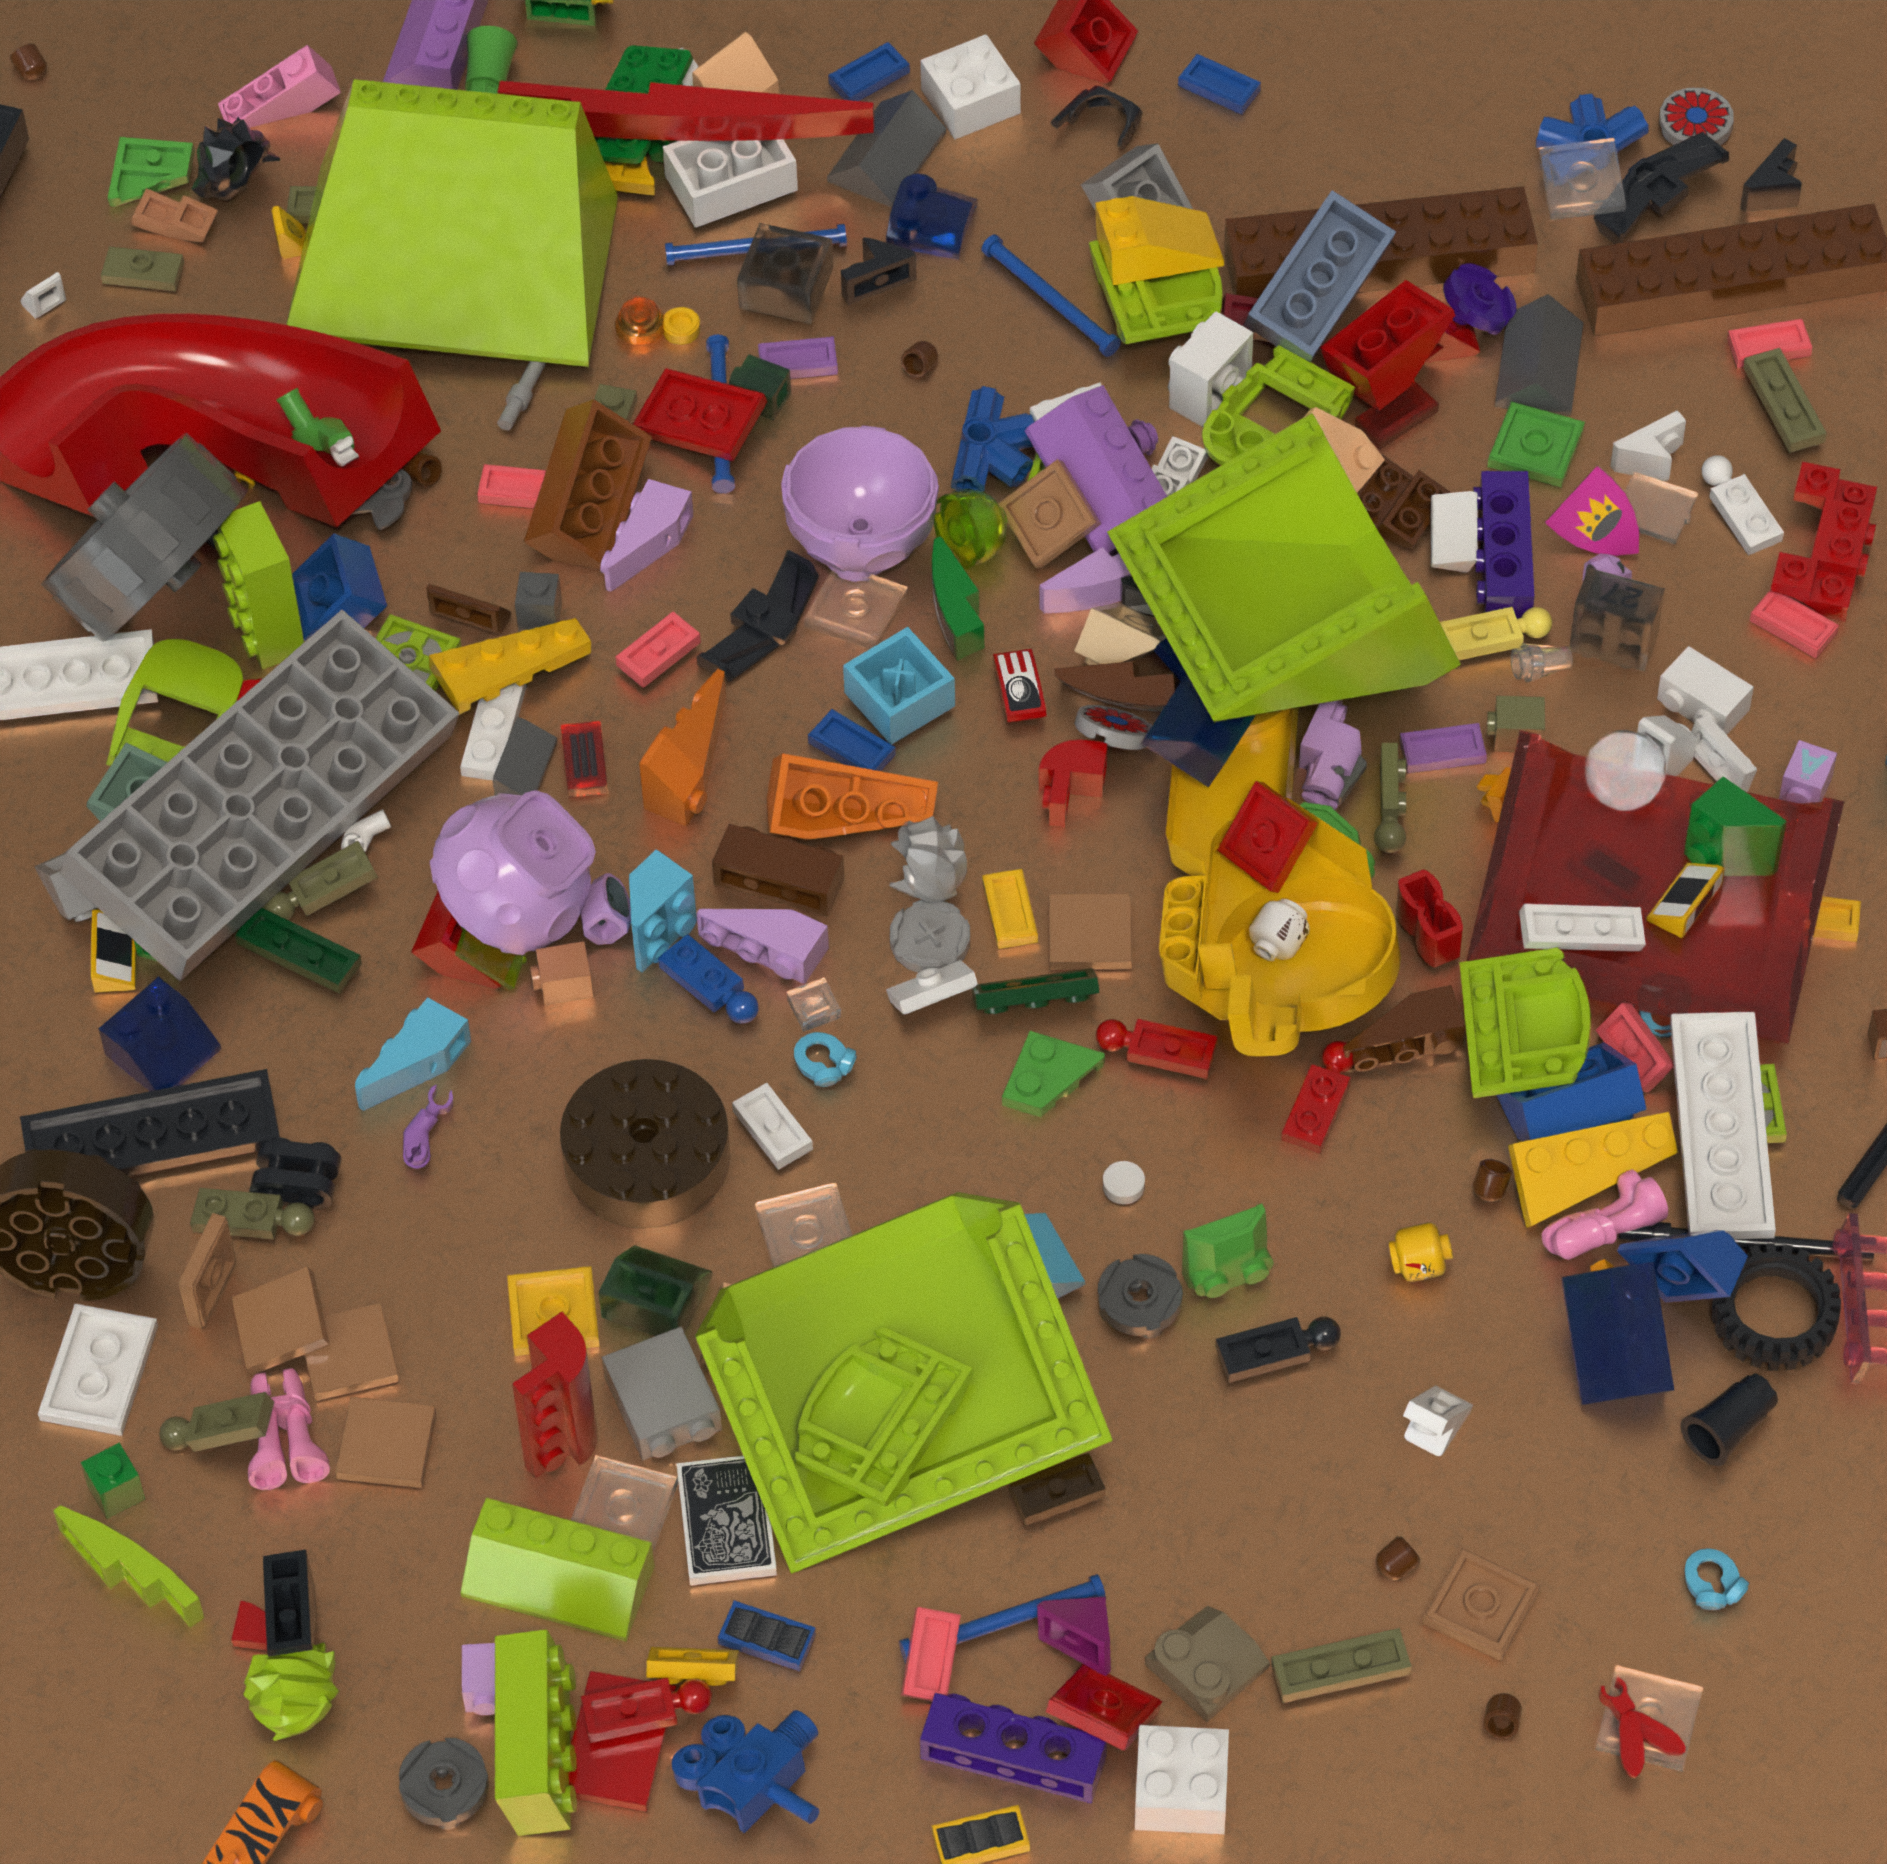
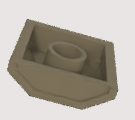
(1207, 1661)

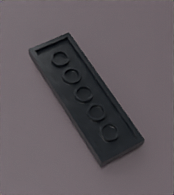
(163, 1125)

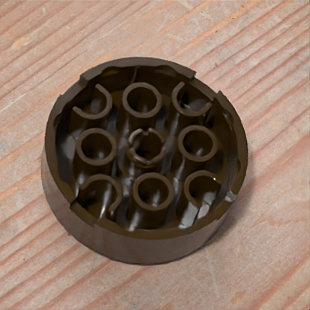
(645, 1143)
(71, 1224)

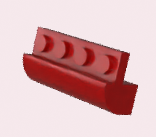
(556, 1399)

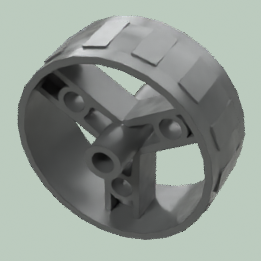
(144, 537)

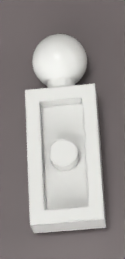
(1741, 506)

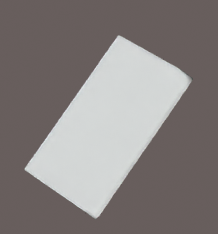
(1454, 531)

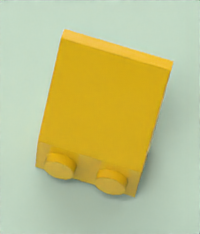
(1153, 239)

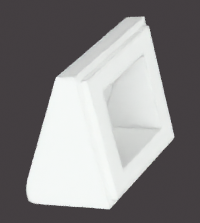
(44, 296)

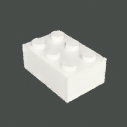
(728, 176)

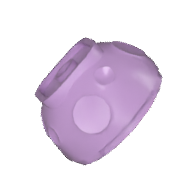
(860, 499)
(514, 870)

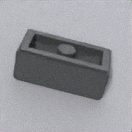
(524, 759)

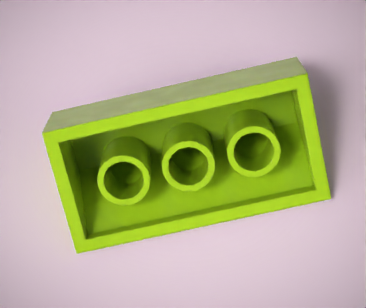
(557, 1569)

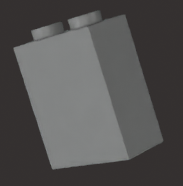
(662, 1394)

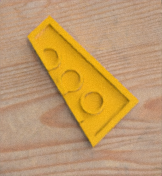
(493, 664)
(1580, 1163)

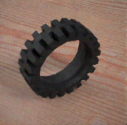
(1780, 1350)

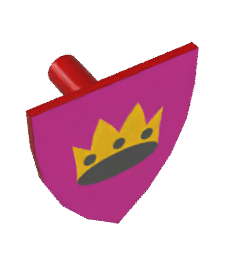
(1598, 517)

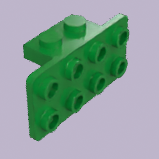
(634, 74)

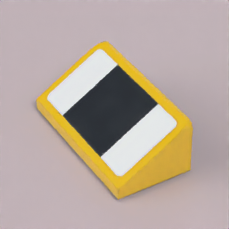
(1686, 897)
(111, 956)

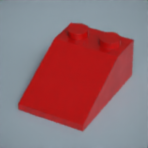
(1388, 344)

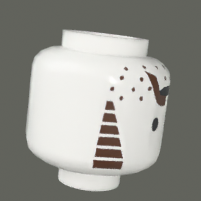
(1279, 930)

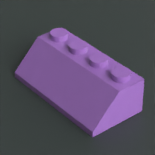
(434, 43)
(1100, 457)

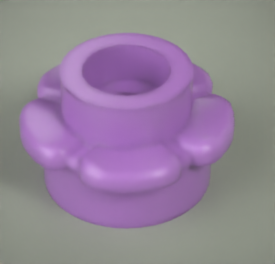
(1144, 435)

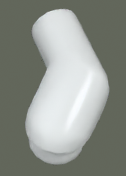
(365, 830)

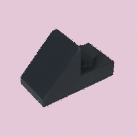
(1773, 181)
(883, 269)

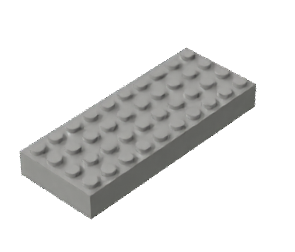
(259, 794)

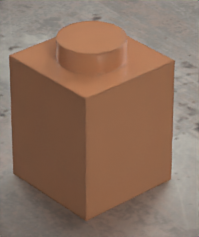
(562, 973)

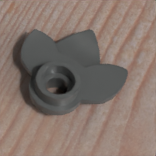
(388, 500)

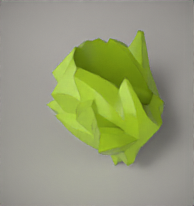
(291, 1690)

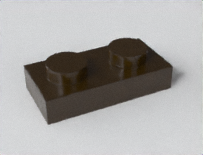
(1057, 1489)

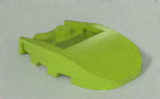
(1231, 434)
(181, 672)

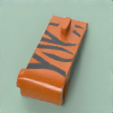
(265, 1815)

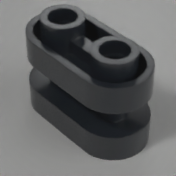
(297, 1172)

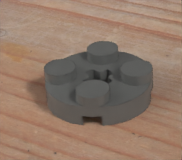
(1140, 1317)
(446, 1806)

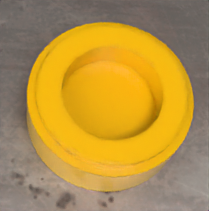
(681, 325)

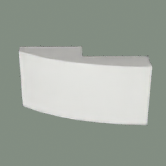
(1179, 465)

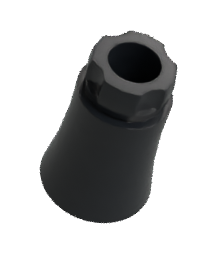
(1728, 1419)

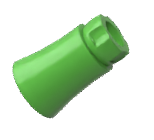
(489, 58)

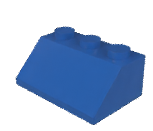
(1602, 1093)

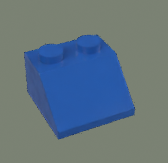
(338, 579)
(1690, 1264)

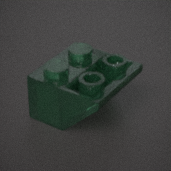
(652, 1291)

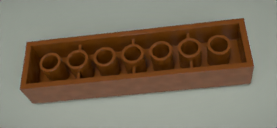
(1429, 241)
(1733, 269)

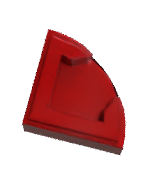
(249, 1627)

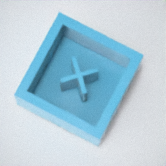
(899, 685)

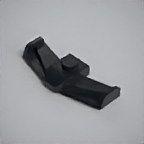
(1659, 183)
(763, 619)

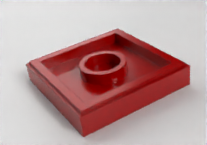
(1267, 836)
(1104, 1706)

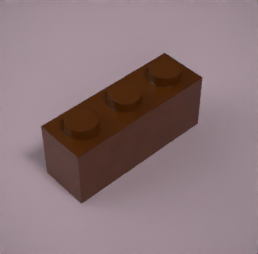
(778, 869)

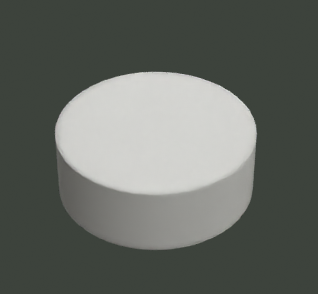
(1123, 1182)

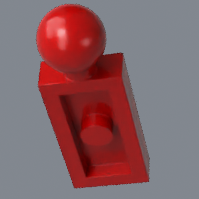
(1160, 1046)
(1319, 1100)
(641, 1707)

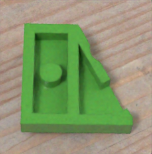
(148, 165)
(1047, 1072)

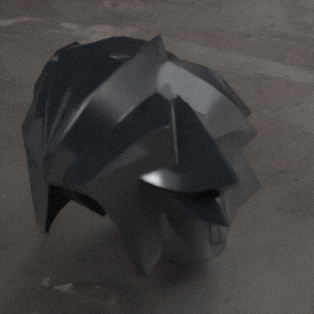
(229, 159)

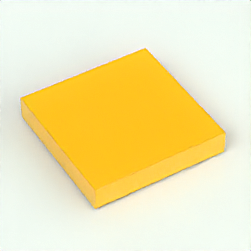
(544, 1294)

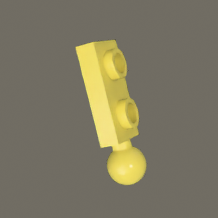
(1495, 631)

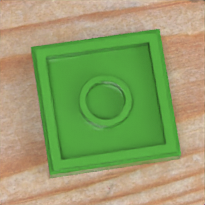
(1536, 443)

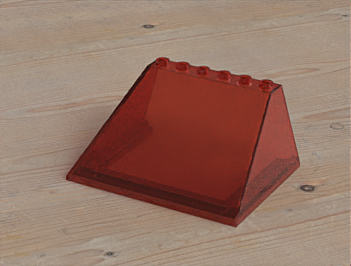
(1573, 850)

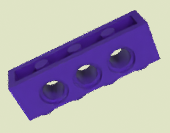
(1505, 542)
(1026, 1766)

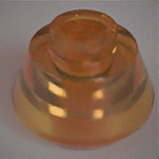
(640, 321)

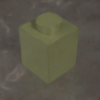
(1513, 715)

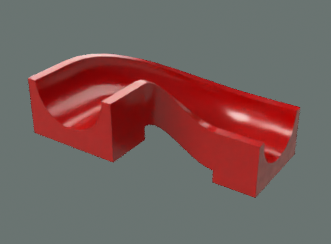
(109, 389)

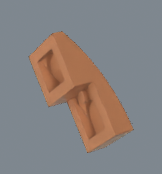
(179, 220)

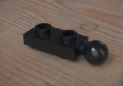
(1274, 1346)

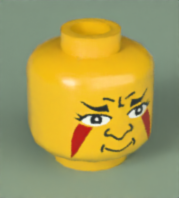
(1420, 1252)

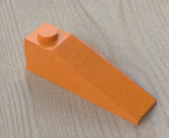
(681, 758)
(833, 799)

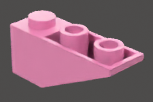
(284, 91)

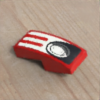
(1019, 685)

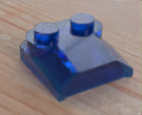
(929, 217)

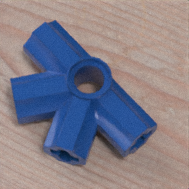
(1591, 124)
(991, 443)

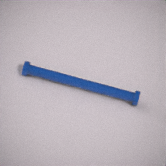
(736, 246)
(1107, 343)
(717, 346)
(1018, 1613)

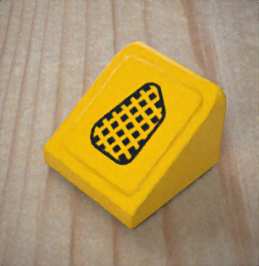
(289, 233)

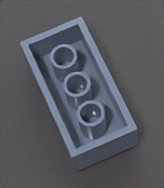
(1320, 277)

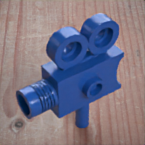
(751, 1767)

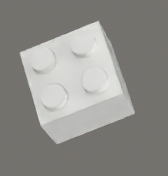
(970, 86)
(1207, 365)
(1181, 1779)

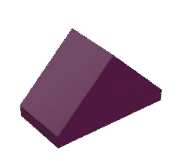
(1077, 1630)

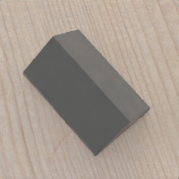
(898, 148)
(1540, 357)

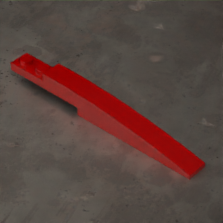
(706, 113)

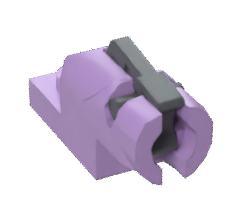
(1330, 756)

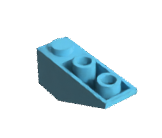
(420, 1051)

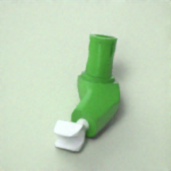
(323, 434)

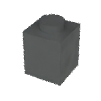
(537, 600)

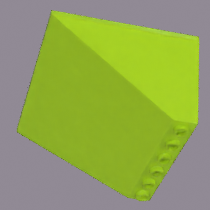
(458, 225)
(1281, 584)
(947, 1276)

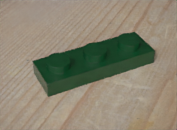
(299, 950)
(1035, 990)

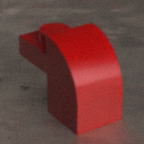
(1072, 769)

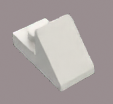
(1650, 448)
(1435, 1419)

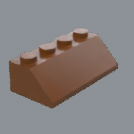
(587, 485)

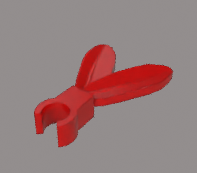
(1636, 1729)

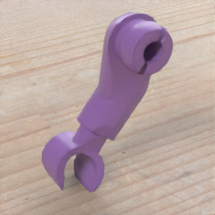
(416, 1135)

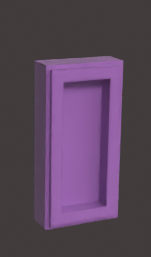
(803, 356)
(1443, 748)

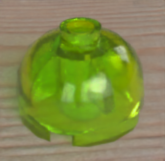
(971, 525)

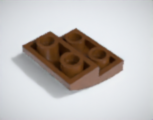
(1399, 502)

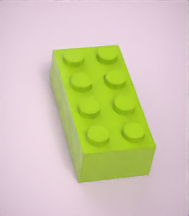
(258, 585)
(534, 1733)

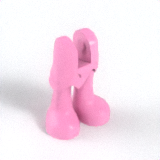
(1638, 1205)
(291, 1413)

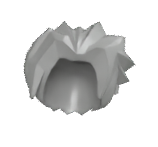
(933, 859)

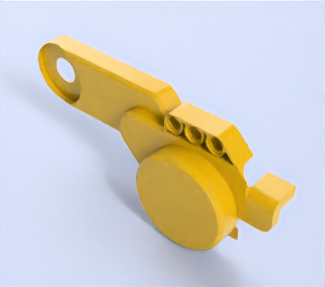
(1207, 916)

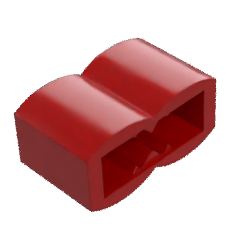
(1429, 918)

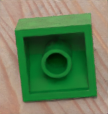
(1734, 832)

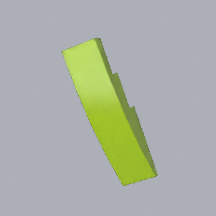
(120, 1558)

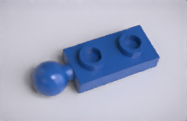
(708, 979)

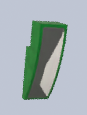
(956, 602)

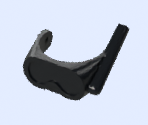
(1101, 97)

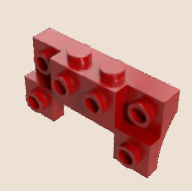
(1837, 558)

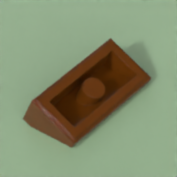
(467, 609)

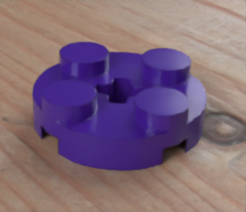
(1479, 299)

